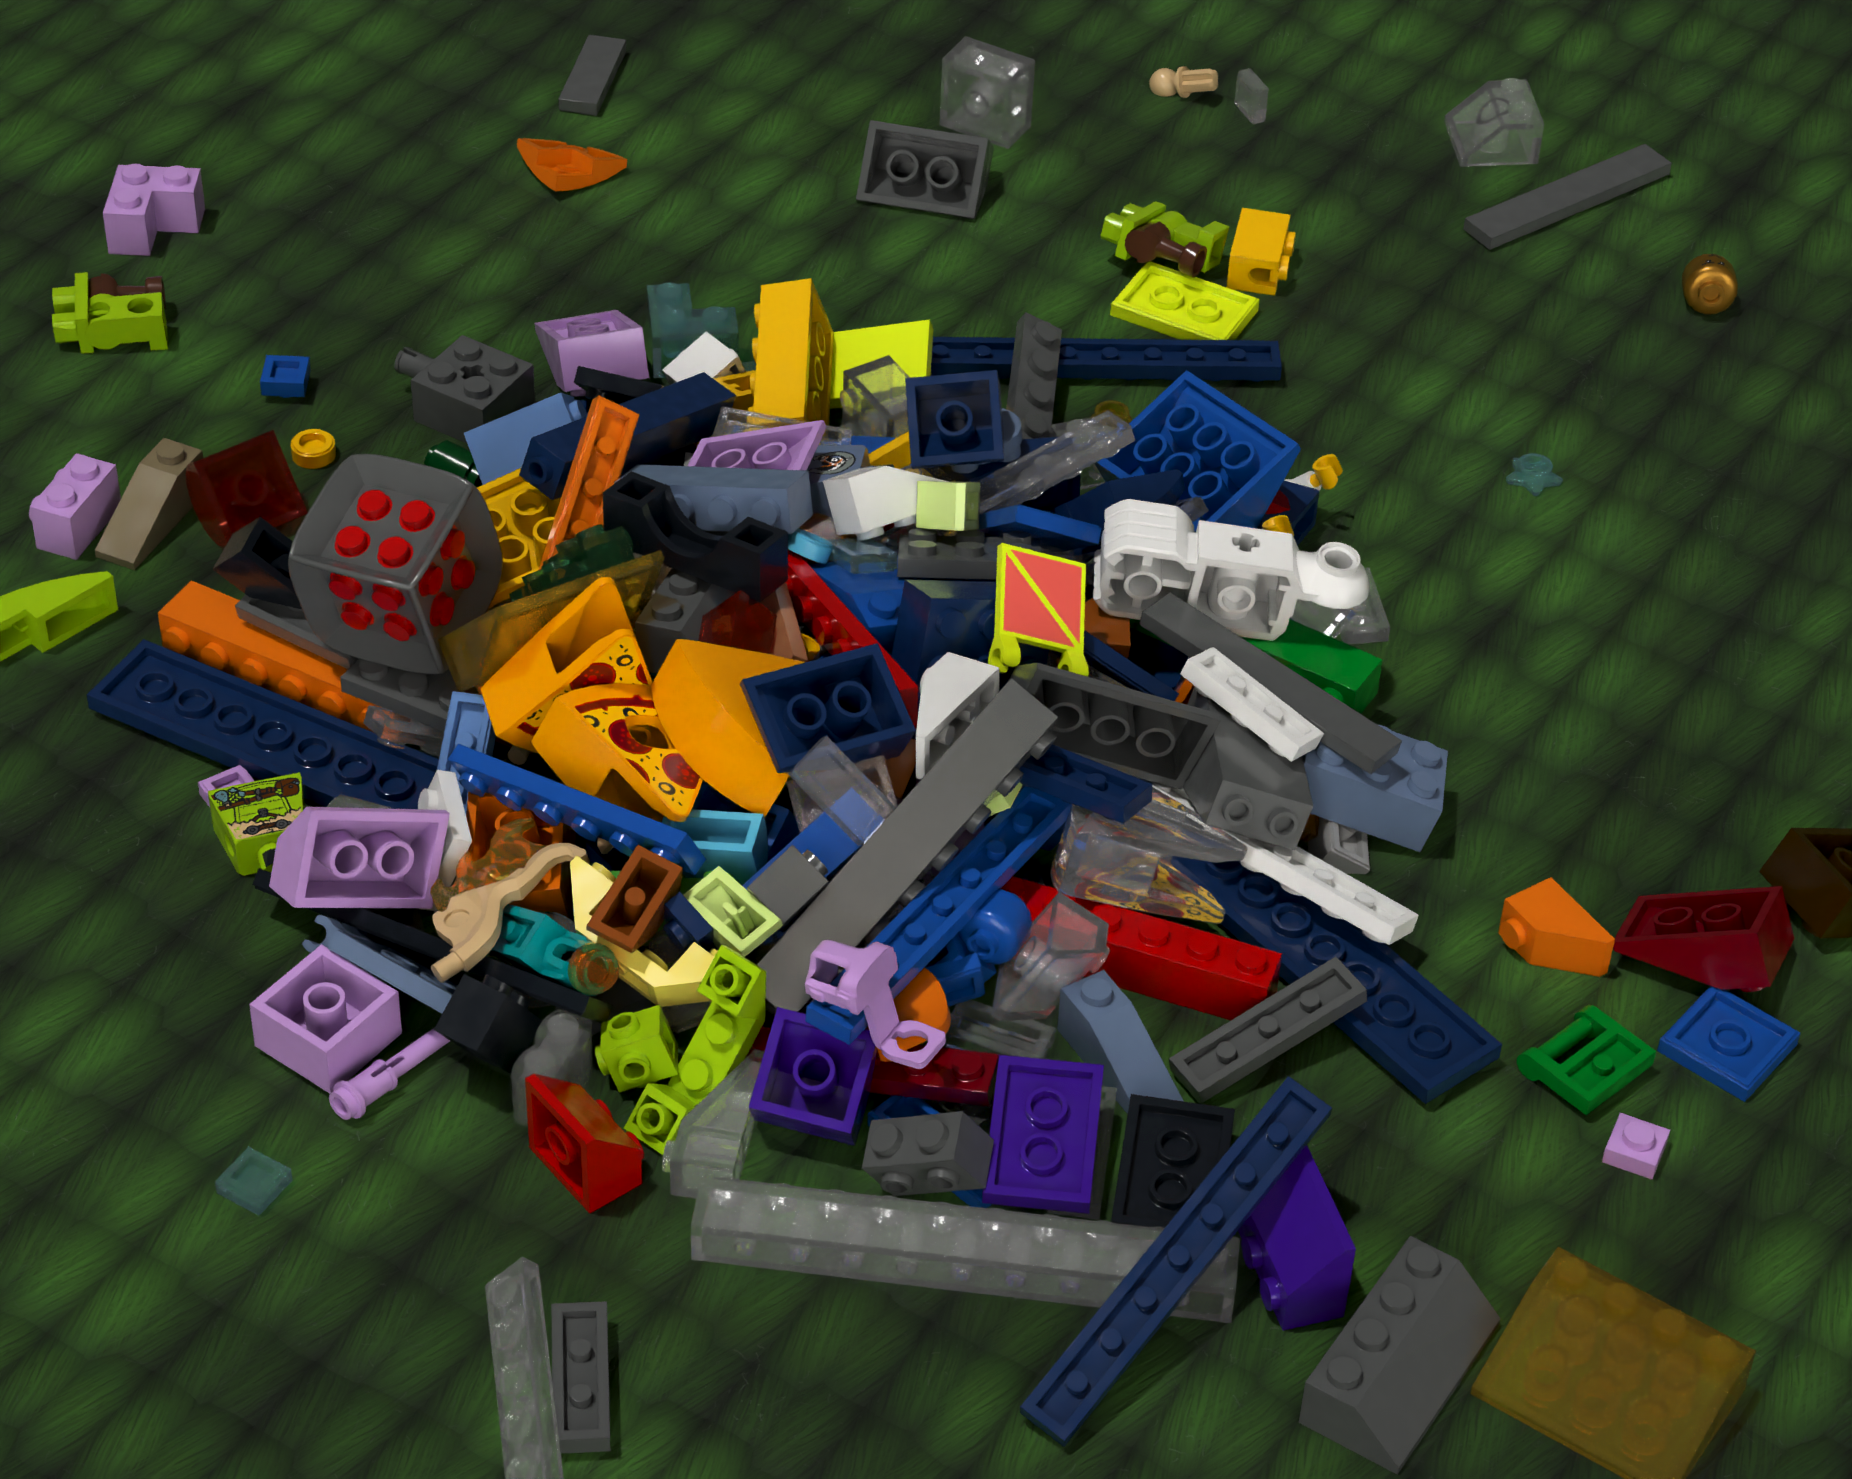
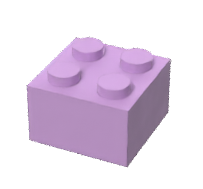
(326, 1018)

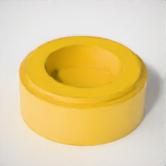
(313, 448)

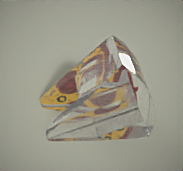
(1132, 860)

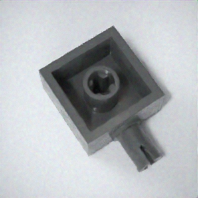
(465, 386)

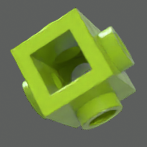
(637, 1048)

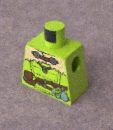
(253, 817)

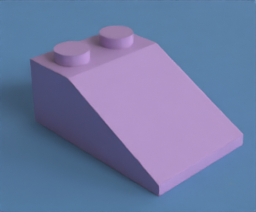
(594, 341)
(770, 448)

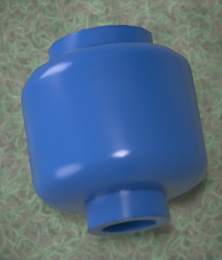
(998, 928)

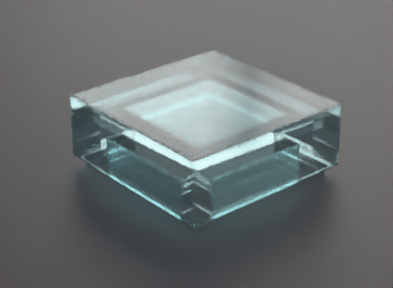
(253, 1181)

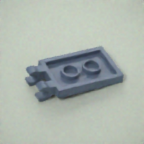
(384, 963)

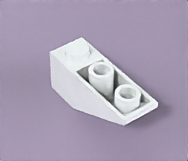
(873, 498)

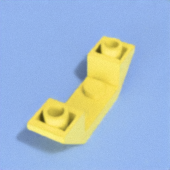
(644, 970)

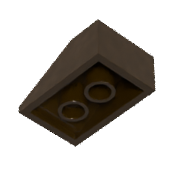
(1816, 878)

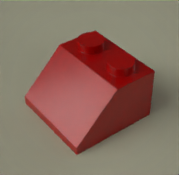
(581, 1142)

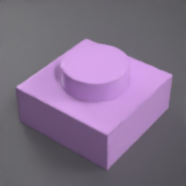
(1636, 1146)

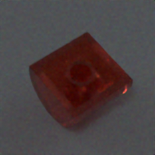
(242, 486)

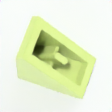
(948, 505)
(732, 912)

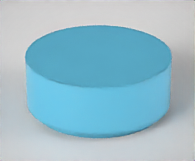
(810, 545)

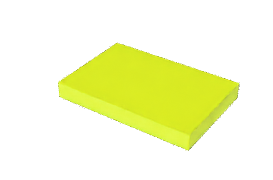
(1183, 305)
(905, 343)

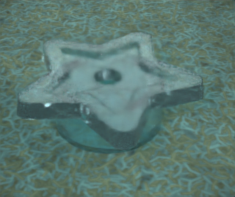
(1533, 473)

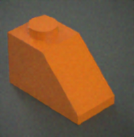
(1555, 931)

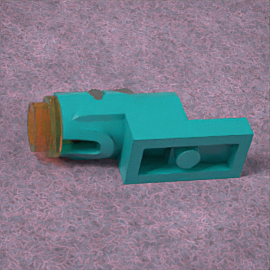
(551, 952)

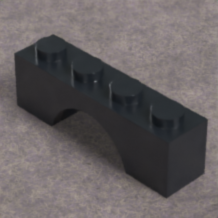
(744, 559)

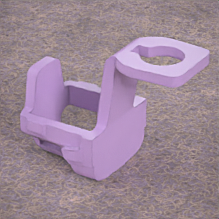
(867, 989)

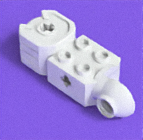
(1226, 571)

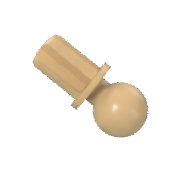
(1168, 82)

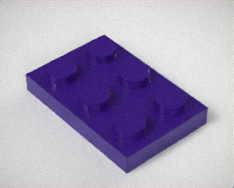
(1044, 1134)

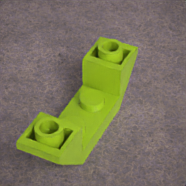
(713, 1053)

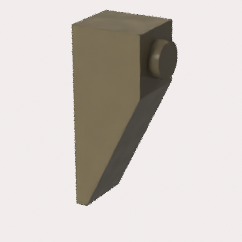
(150, 505)

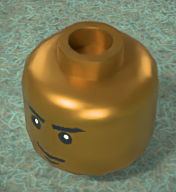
(1709, 284)

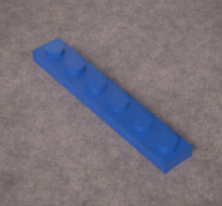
(581, 811)

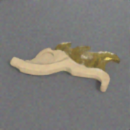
(474, 905)

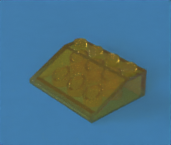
(490, 640)
(1614, 1372)

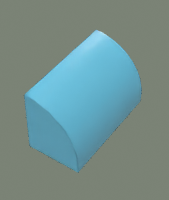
(727, 840)

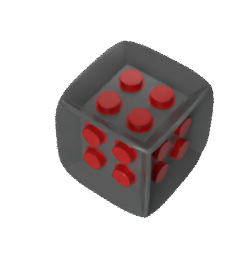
(394, 561)

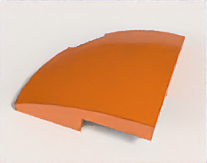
(568, 166)

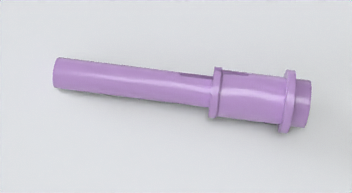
(353, 1096)

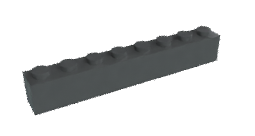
(913, 839)

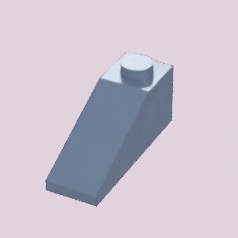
(1109, 1032)

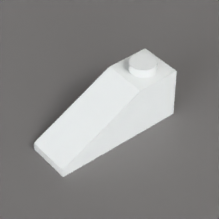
(950, 700)

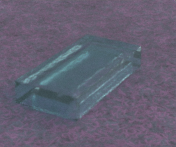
(862, 555)

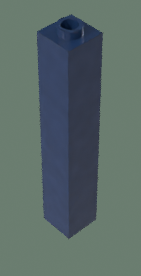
(667, 422)

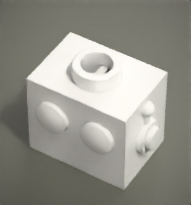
(705, 356)

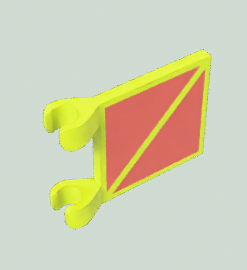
(1038, 605)

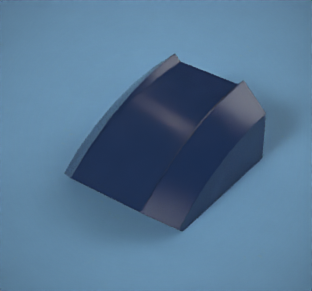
(1090, 507)

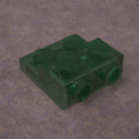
(578, 557)

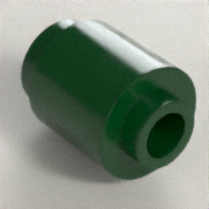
(453, 459)

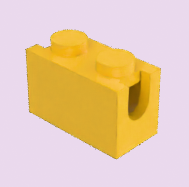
(1260, 251)

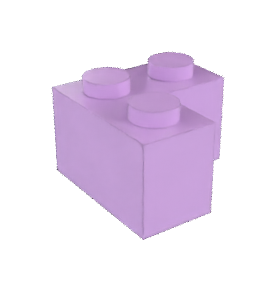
(151, 201)

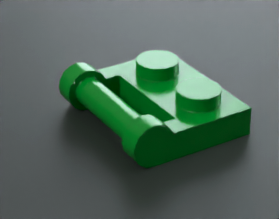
(1594, 1070)

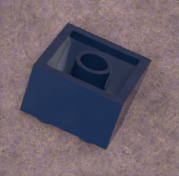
(955, 419)

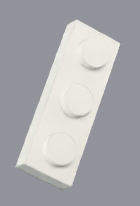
(1251, 704)

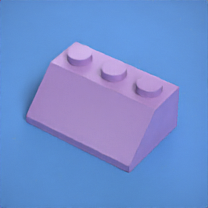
(360, 858)

